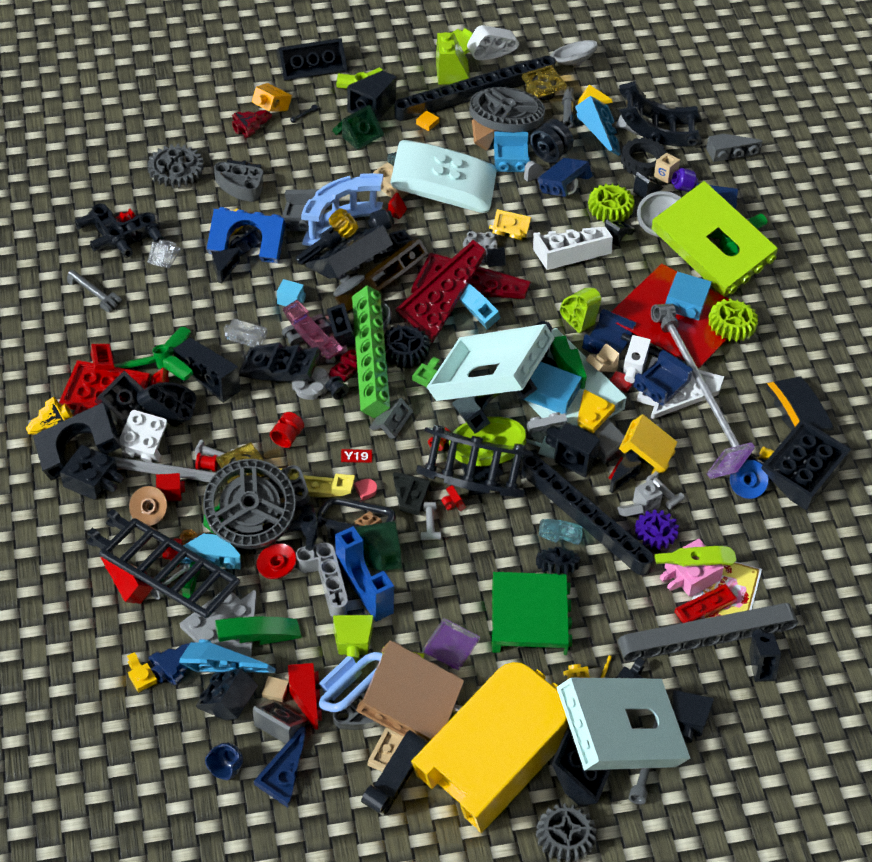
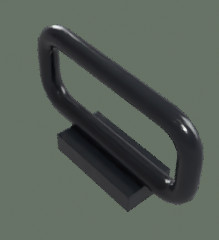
(334, 526)

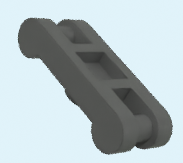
(320, 319)

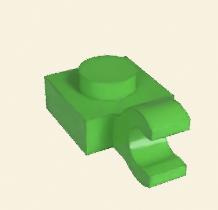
(426, 372)

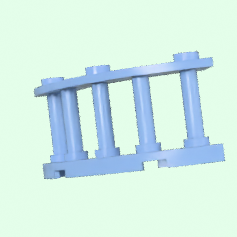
(331, 193)

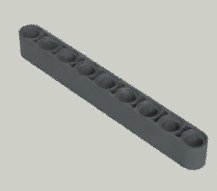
(706, 632)

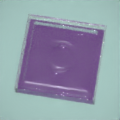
(730, 460)
(451, 644)

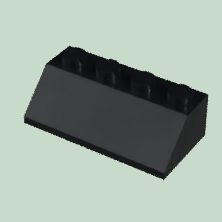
(311, 59)

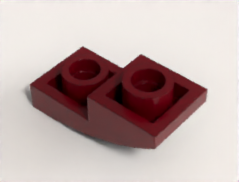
(346, 367)

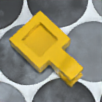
(141, 676)

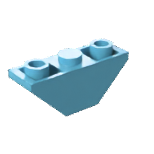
(215, 551)

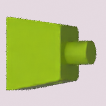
(353, 634)

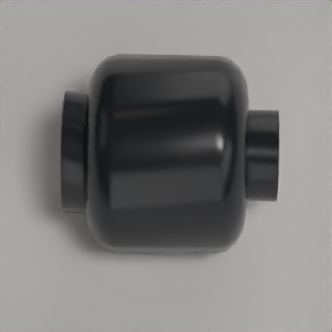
(380, 218)

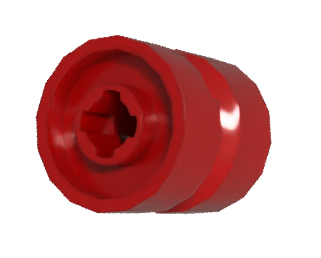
(286, 429)

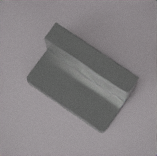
(393, 419)

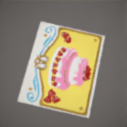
(742, 582)

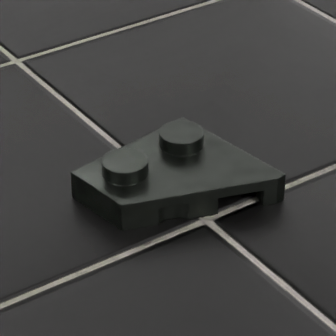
(410, 492)

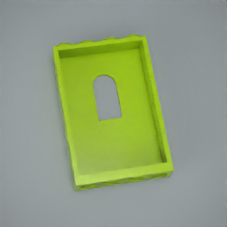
(695, 217)

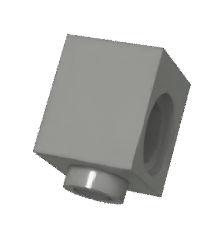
(648, 496)

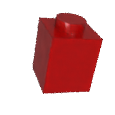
(171, 486)

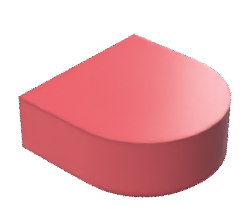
(366, 488)

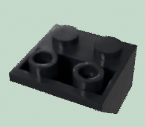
(227, 694)

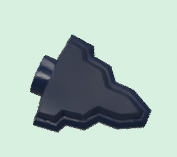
(167, 664)

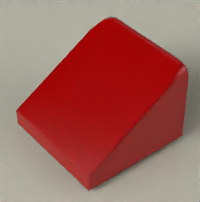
(397, 206)

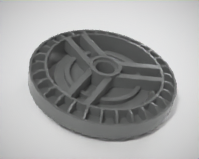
(507, 109)
(252, 518)

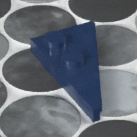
(281, 773)

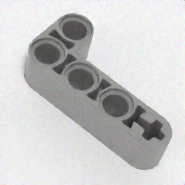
(324, 560)

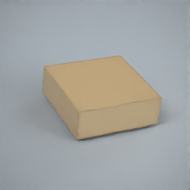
(275, 689)

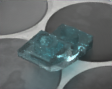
(556, 529)

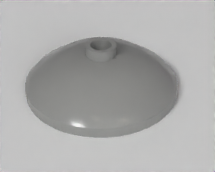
(575, 52)
(652, 206)

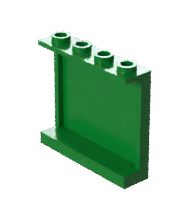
(530, 610)

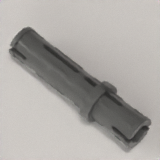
(568, 103)

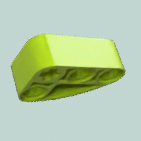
(581, 308)

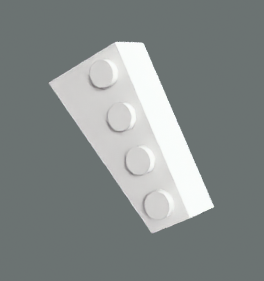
(571, 247)

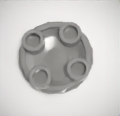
(486, 240)

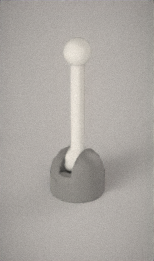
(157, 594)

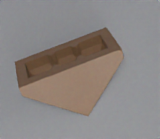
(482, 135)

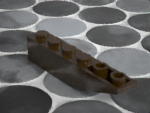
(387, 270)

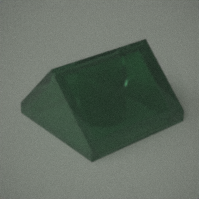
(361, 127)

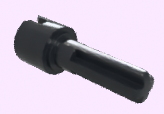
(327, 240)

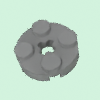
(312, 391)

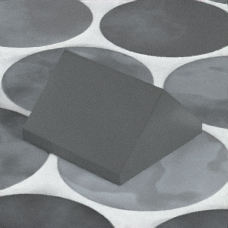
(277, 720)

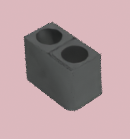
(610, 441)

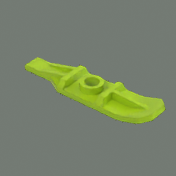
(707, 556)

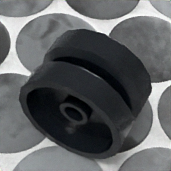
(551, 140)

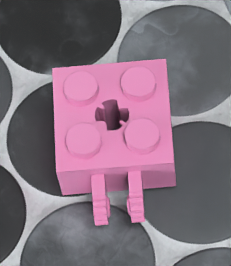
(692, 578)

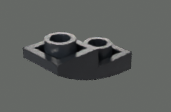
(398, 239)

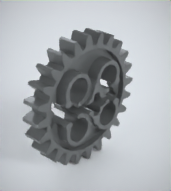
(173, 161)

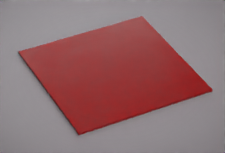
(695, 333)

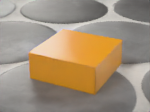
(427, 120)

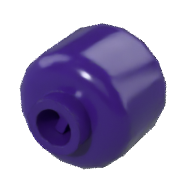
(684, 179)

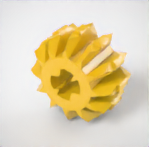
(343, 223)

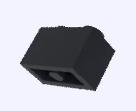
(341, 325)

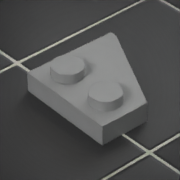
(542, 424)

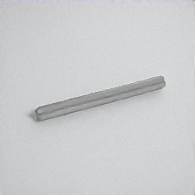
(155, 468)

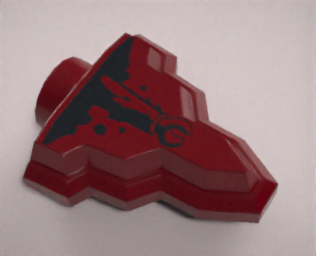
(249, 122)

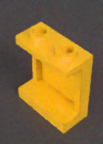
(649, 443)

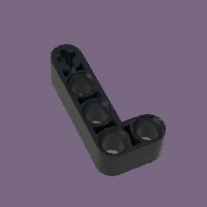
(395, 774)

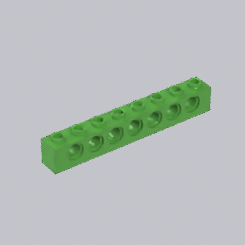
(370, 352)

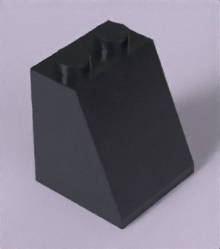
(374, 90)

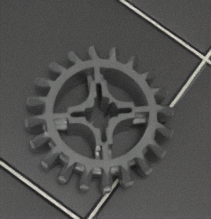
(581, 829)

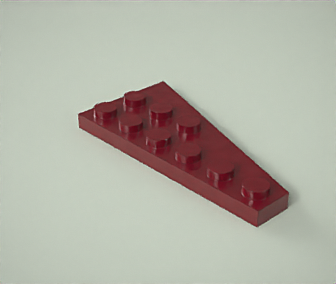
(485, 281)
(437, 297)

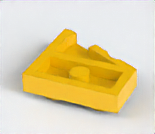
(593, 411)

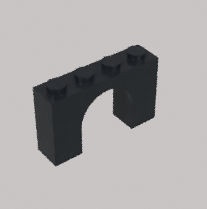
(472, 408)
(52, 441)

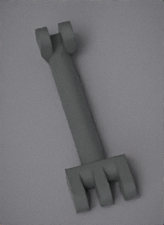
(107, 301)

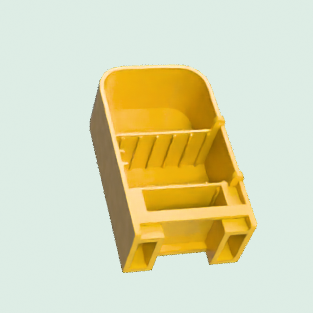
(495, 742)

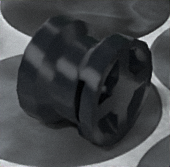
(337, 388)

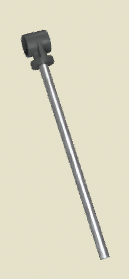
(666, 316)

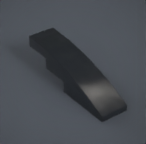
(626, 470)

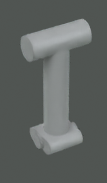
(207, 450)
(673, 500)
(430, 507)

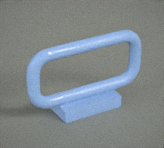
(341, 678)

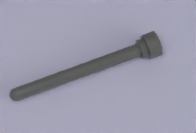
(638, 793)

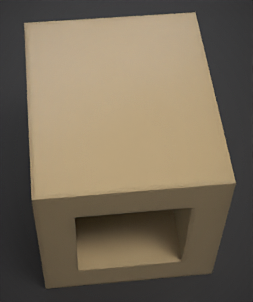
(665, 167)

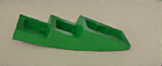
(257, 628)

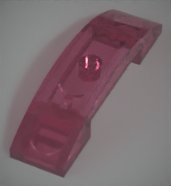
(310, 331)

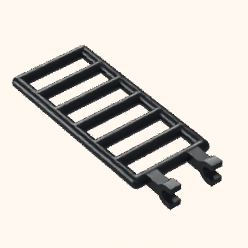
(126, 527)

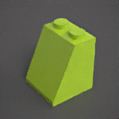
(450, 60)

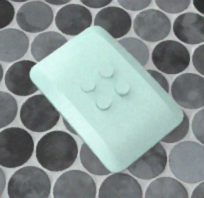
(444, 175)

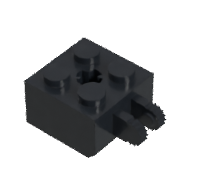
(121, 387)
(574, 448)
(90, 473)

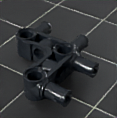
(119, 234)

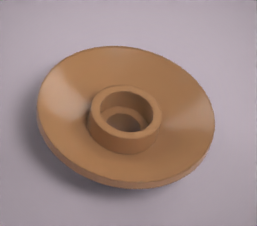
(140, 504)

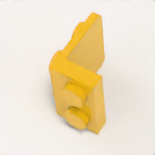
(511, 223)

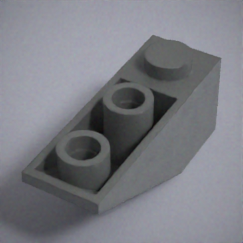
(728, 146)

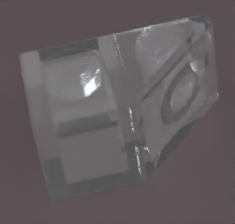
(163, 253)

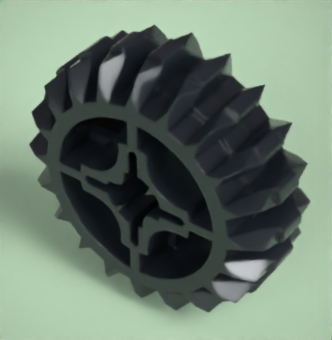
(406, 346)

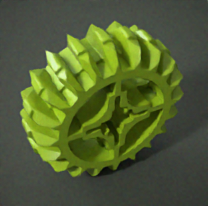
(611, 203)
(733, 320)

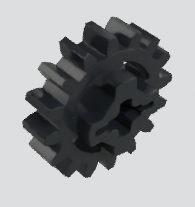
(557, 561)

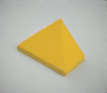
(591, 91)

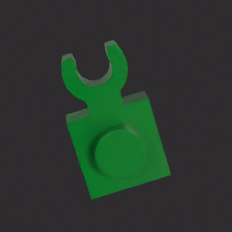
(189, 588)

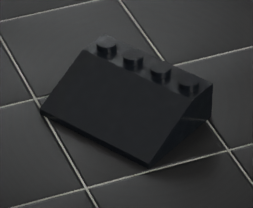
(351, 253)
(805, 463)
(579, 784)

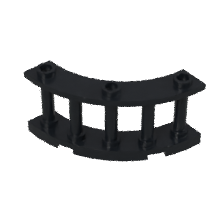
(639, 105)
(468, 480)

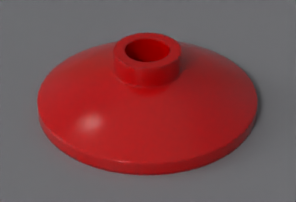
(274, 555)

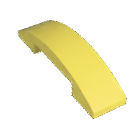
(327, 487)

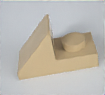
(606, 360)

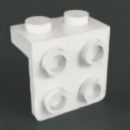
(142, 436)

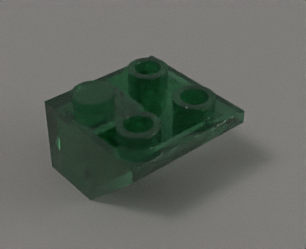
(381, 545)

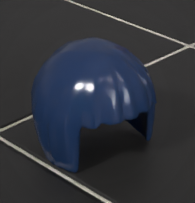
(224, 761)

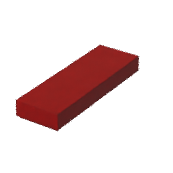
(706, 604)

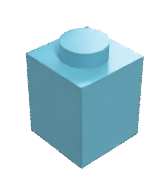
(289, 292)

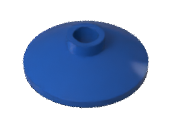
(758, 480)

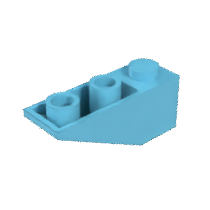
(479, 306)

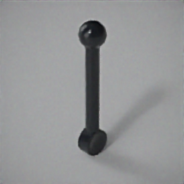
(313, 108)

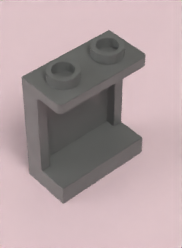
(295, 204)

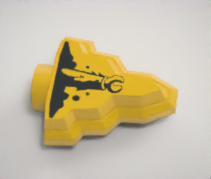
(49, 416)

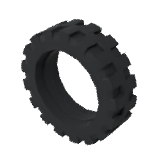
(641, 145)

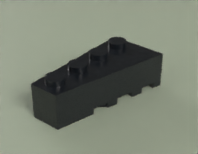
(210, 369)

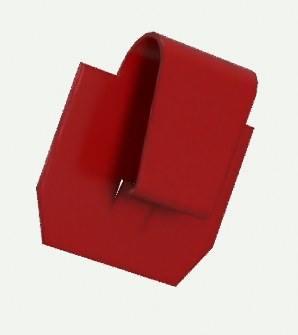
(620, 383)

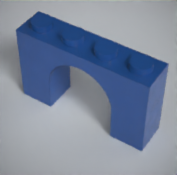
(226, 222)
(374, 591)

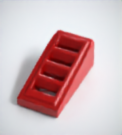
(102, 356)

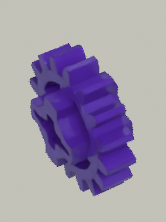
(656, 529)

